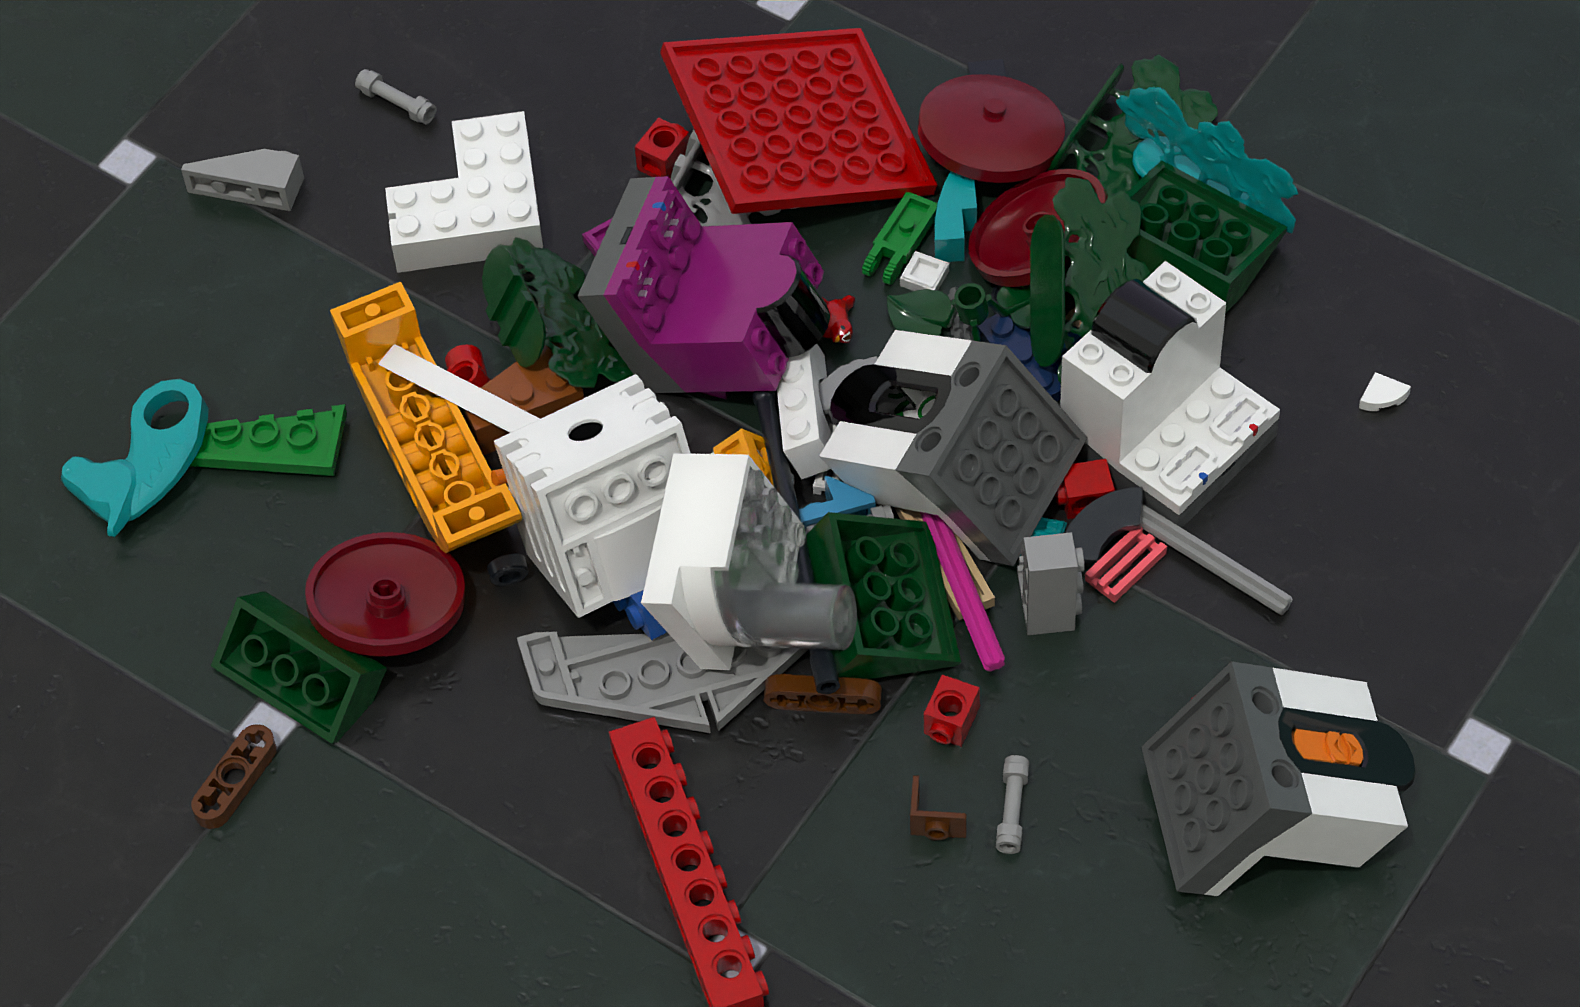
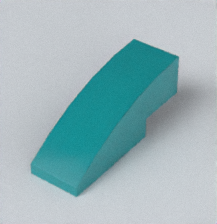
(954, 215)

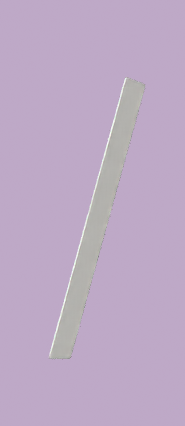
(456, 389)

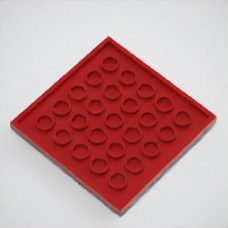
(797, 120)

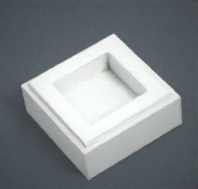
(924, 273)

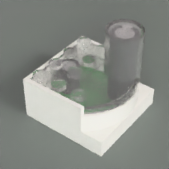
(730, 567)

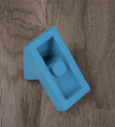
(840, 499)

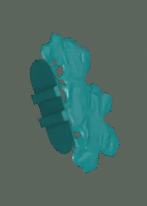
(1205, 153)

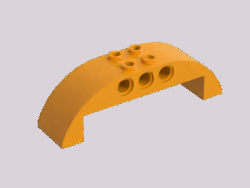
(420, 429)

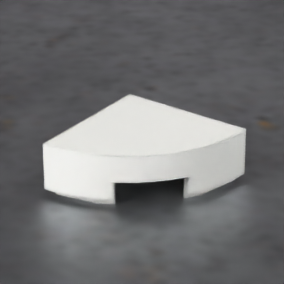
(1383, 393)

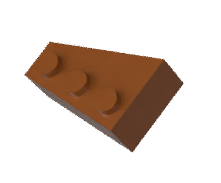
(530, 389)

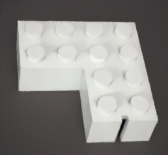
(474, 213)

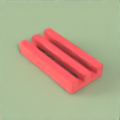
(1157, 552)

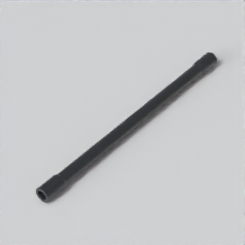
(821, 660)

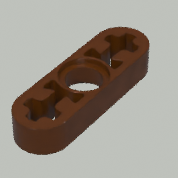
(800, 694)
(233, 794)

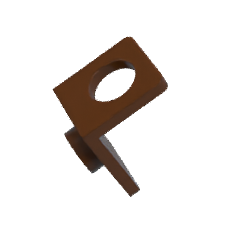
(934, 824)

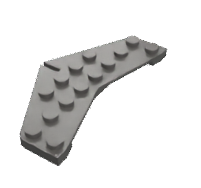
(645, 677)

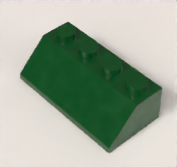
(295, 667)

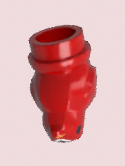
(839, 326)

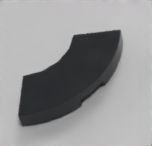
(1105, 520)

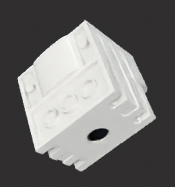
(593, 490)

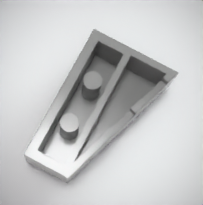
(1050, 582)

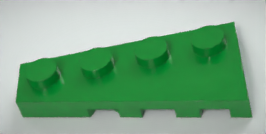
(284, 444)

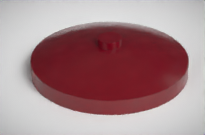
(990, 128)
(1004, 230)
(385, 594)

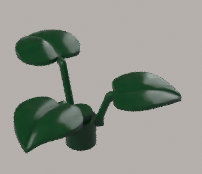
(931, 310)

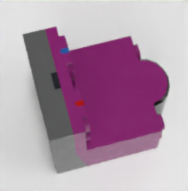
(702, 301)

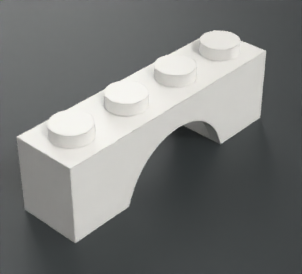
(801, 412)

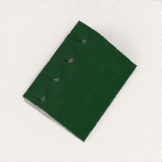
(1201, 232)
(896, 589)

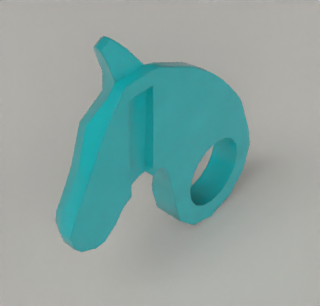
(155, 463)

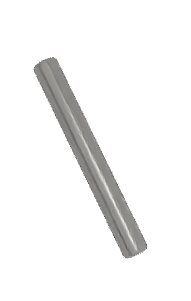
(1215, 561)

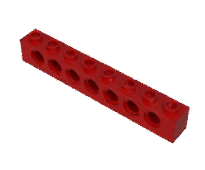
(646, 744)

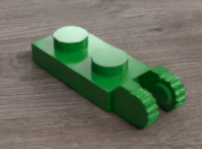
(901, 236)

